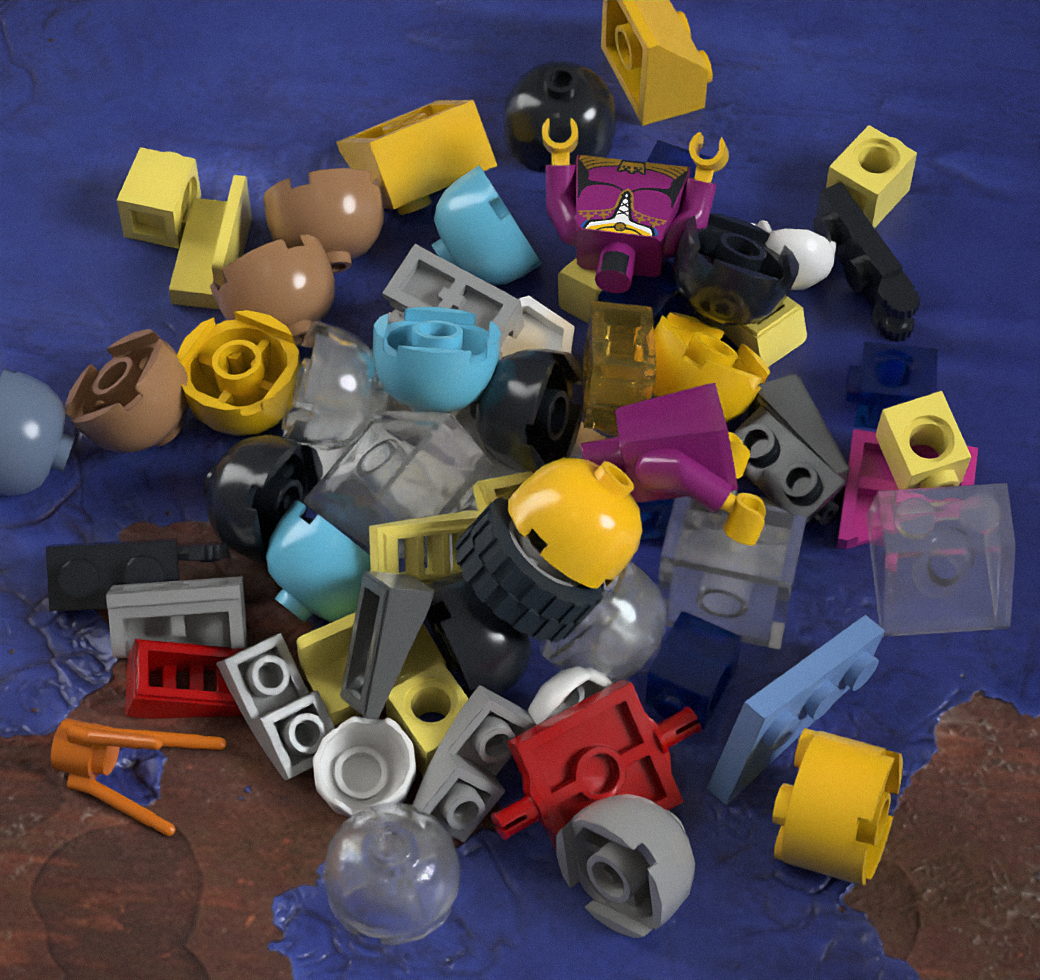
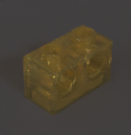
(617, 362)

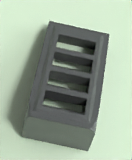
(793, 407)
(383, 632)

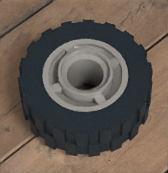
(518, 580)

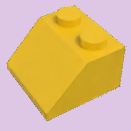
(654, 58)
(420, 152)

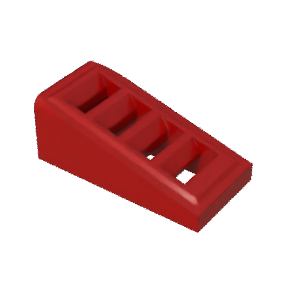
(167, 700)

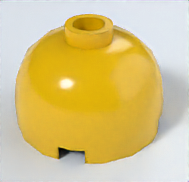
(694, 356)
(240, 372)
(582, 517)

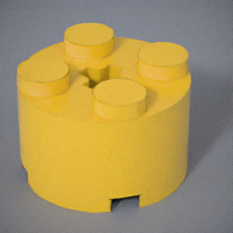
(838, 806)

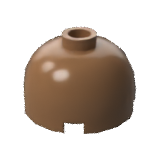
(336, 207)
(281, 282)
(133, 397)

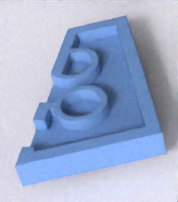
(794, 702)

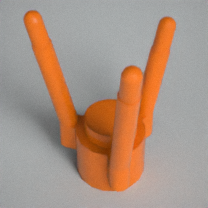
(93, 750)

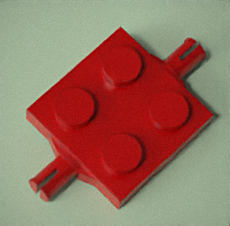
(590, 754)

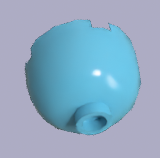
(481, 232)
(435, 358)
(315, 566)

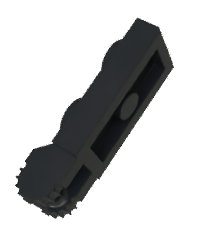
(867, 263)
(85, 572)

